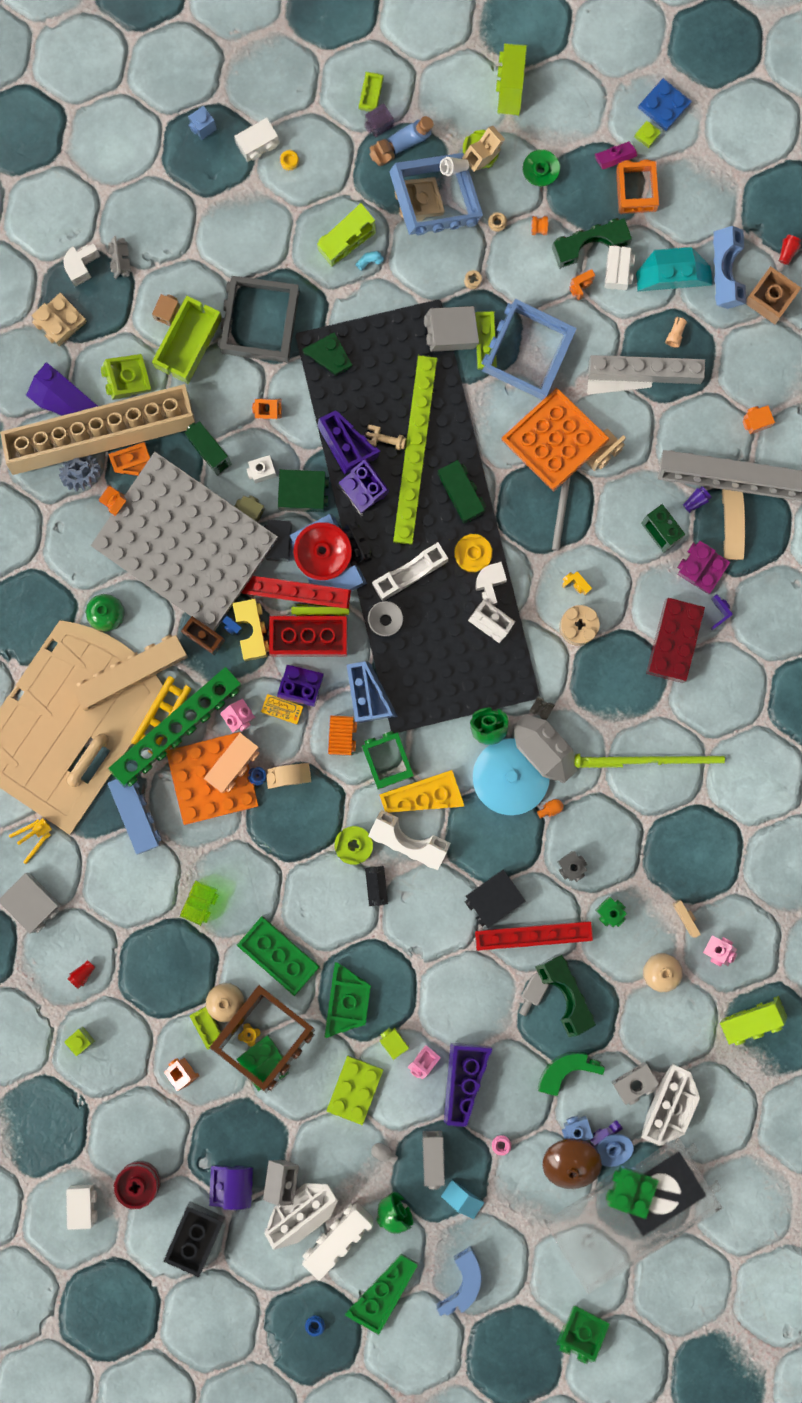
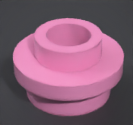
(501, 1151)

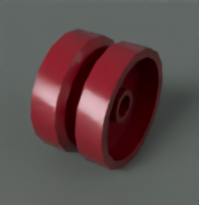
(128, 1193)

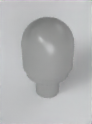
(383, 1153)

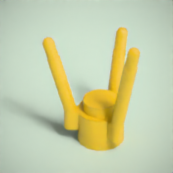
(40, 828)

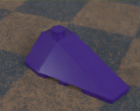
(56, 393)

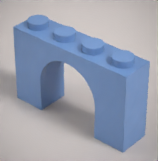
(349, 579)

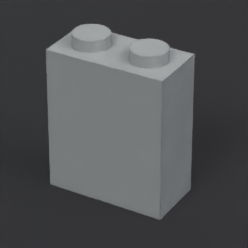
(451, 328)
(30, 903)
(433, 1159)

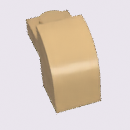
(485, 150)
(288, 775)

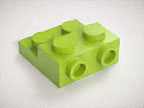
(125, 376)

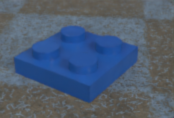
(664, 104)

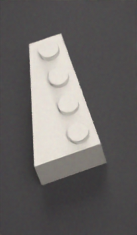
(337, 1240)

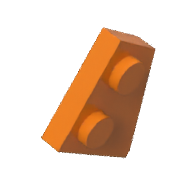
(130, 460)

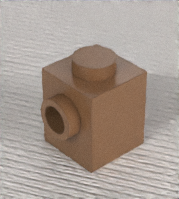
(166, 309)

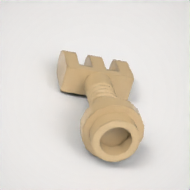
(400, 442)

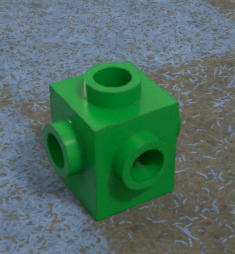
(604, 911)

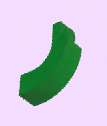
(561, 1066)

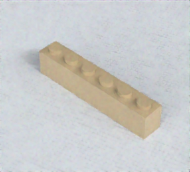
(130, 673)

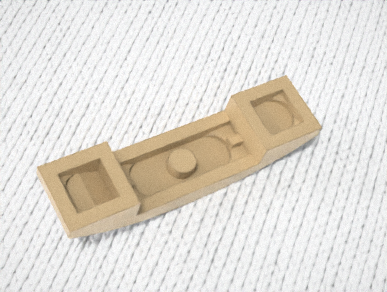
(734, 524)

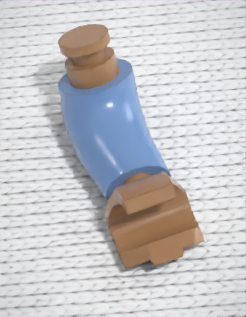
(412, 134)

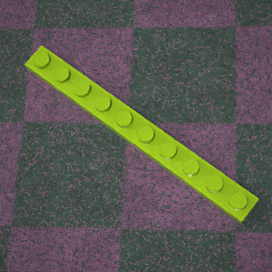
(415, 450)

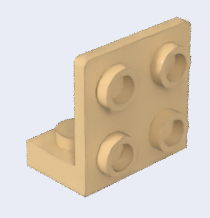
(612, 447)

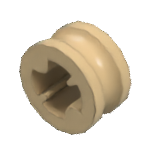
(469, 275)

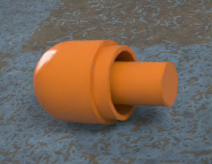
(551, 808)

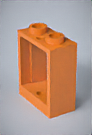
(637, 205)

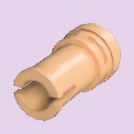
(675, 336)

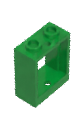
(389, 736)

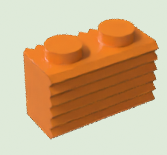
(341, 735)

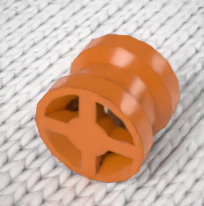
(539, 225)

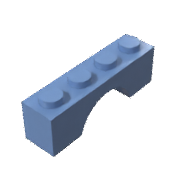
(727, 245)

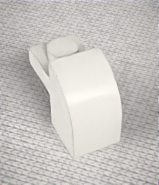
(75, 262)
(489, 577)

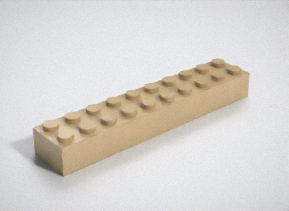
(97, 429)

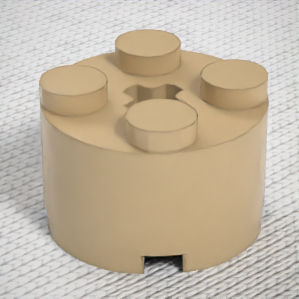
(587, 617)

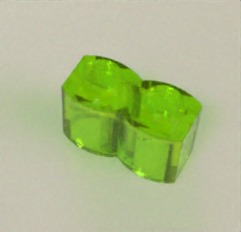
(199, 902)

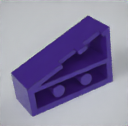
(345, 442)

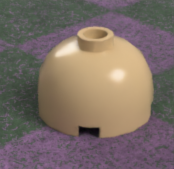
(662, 972)
(224, 1002)

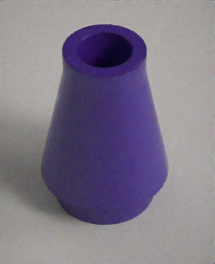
(697, 499)

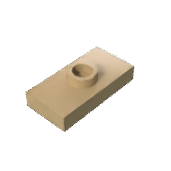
(687, 918)

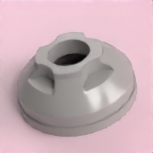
(385, 608)

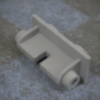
(117, 250)

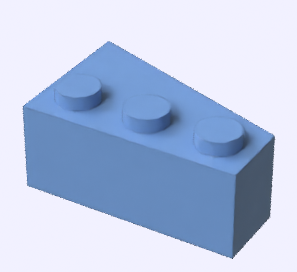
(367, 694)

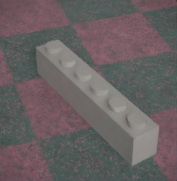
(646, 369)

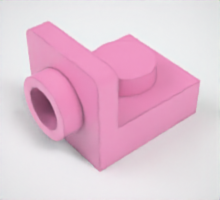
(424, 1062)

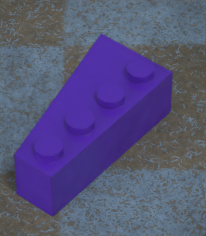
(464, 1076)

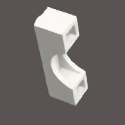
(411, 572)
(428, 851)

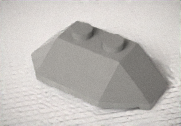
(544, 748)

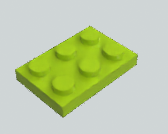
(354, 1090)

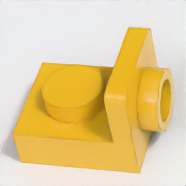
(580, 584)

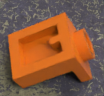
(584, 281)
(112, 499)

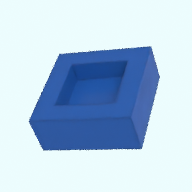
(231, 626)

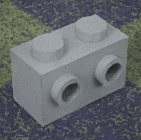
(280, 1182)

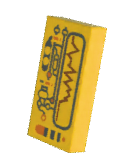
(282, 709)

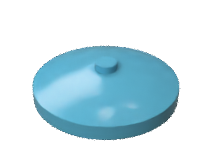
(507, 779)

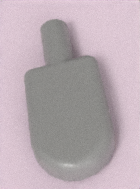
(533, 993)

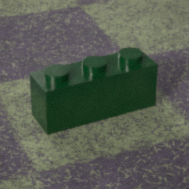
(461, 491)

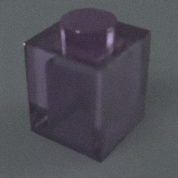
(378, 120)

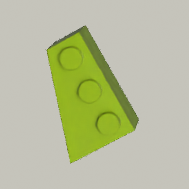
(512, 78)
(347, 235)
(754, 1022)

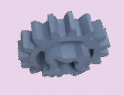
(80, 473)

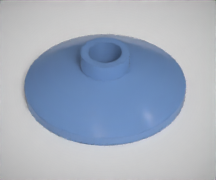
(615, 1150)

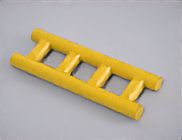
(159, 703)

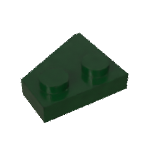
(329, 354)

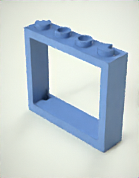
(431, 165)
(544, 319)

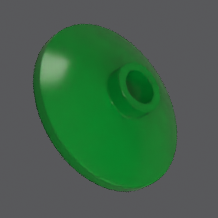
(541, 159)

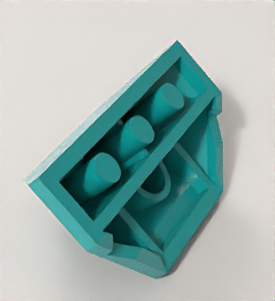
(673, 270)

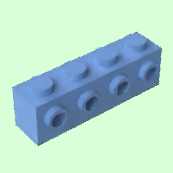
(135, 816)

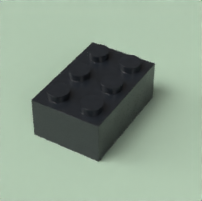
(194, 1239)

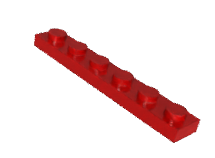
(298, 592)
(533, 935)

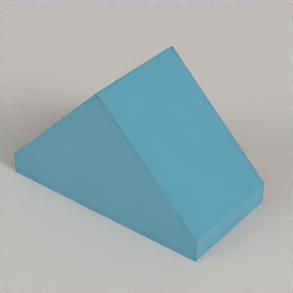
(462, 1200)

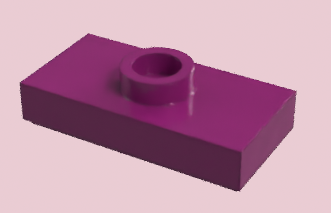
(616, 155)

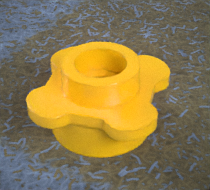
(245, 1038)

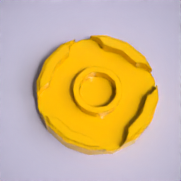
(473, 553)

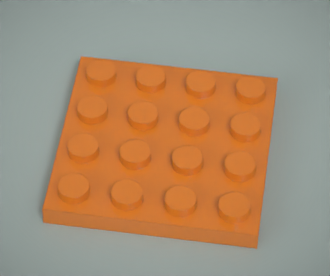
(555, 439)
(196, 796)

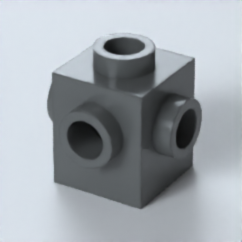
(565, 864)

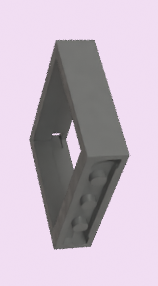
(257, 353)

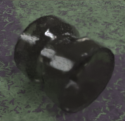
(538, 705)

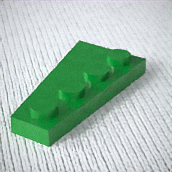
(382, 1296)

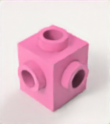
(238, 716)
(721, 951)

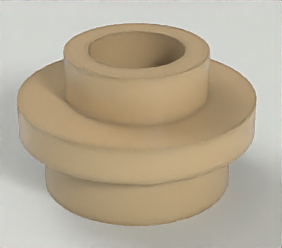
(497, 216)

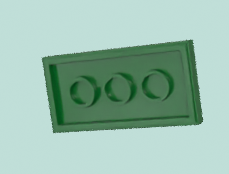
(278, 955)

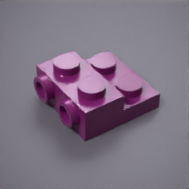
(702, 567)

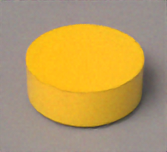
(289, 160)

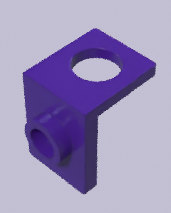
(724, 607)

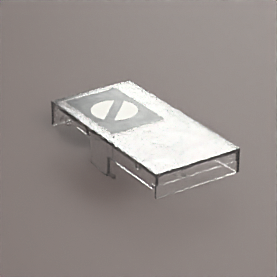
(607, 1241)

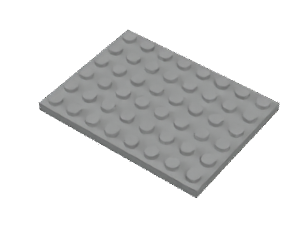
(184, 541)

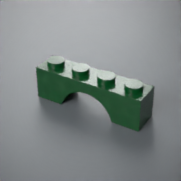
(612, 234)
(577, 1016)

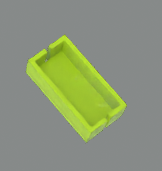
(187, 339)

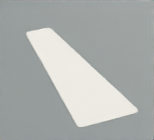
(605, 386)

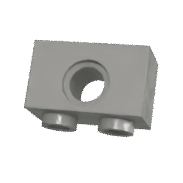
(641, 1073)

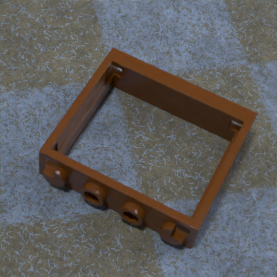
(238, 1019)

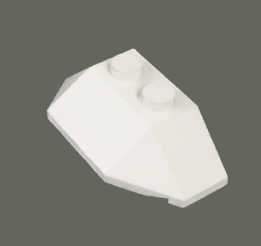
(671, 1107)
(294, 1222)

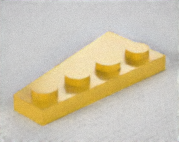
(430, 793)

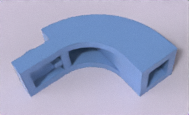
(468, 1291)

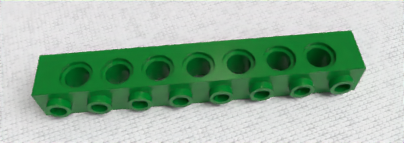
(223, 679)

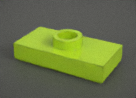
(371, 91)
(205, 1026)

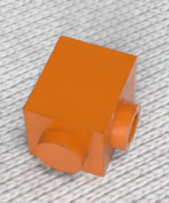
(758, 419)

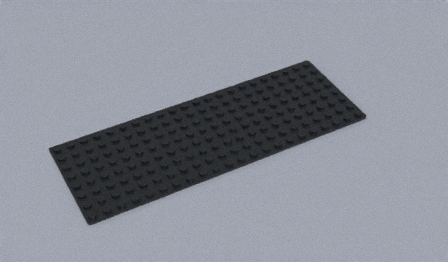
(438, 659)

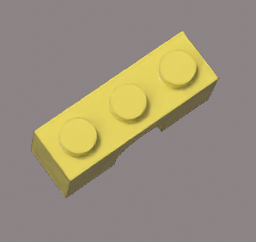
(255, 646)

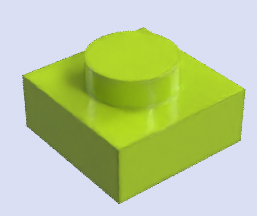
(647, 134)

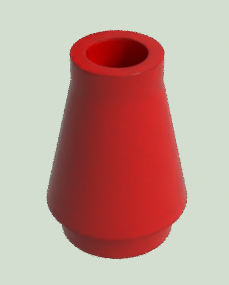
(789, 248)
(81, 974)

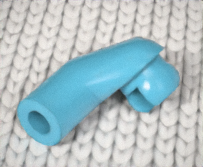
(374, 256)

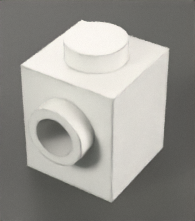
(261, 469)

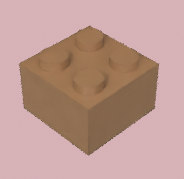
(772, 295)

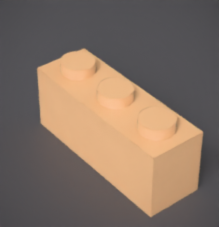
(232, 763)

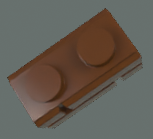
(203, 635)

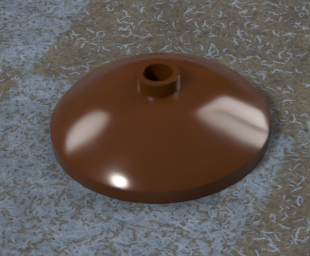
(569, 1157)

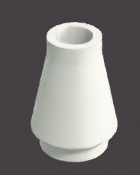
(451, 166)

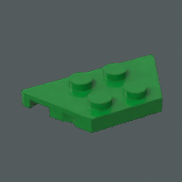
(347, 1001)

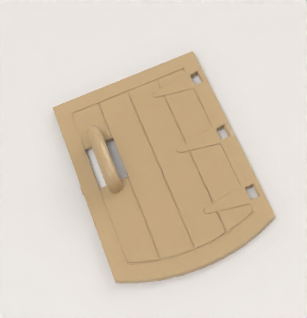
(50, 727)

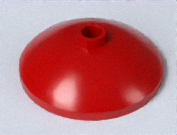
(325, 565)

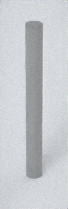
(560, 515)

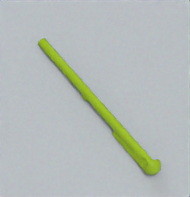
(617, 762)

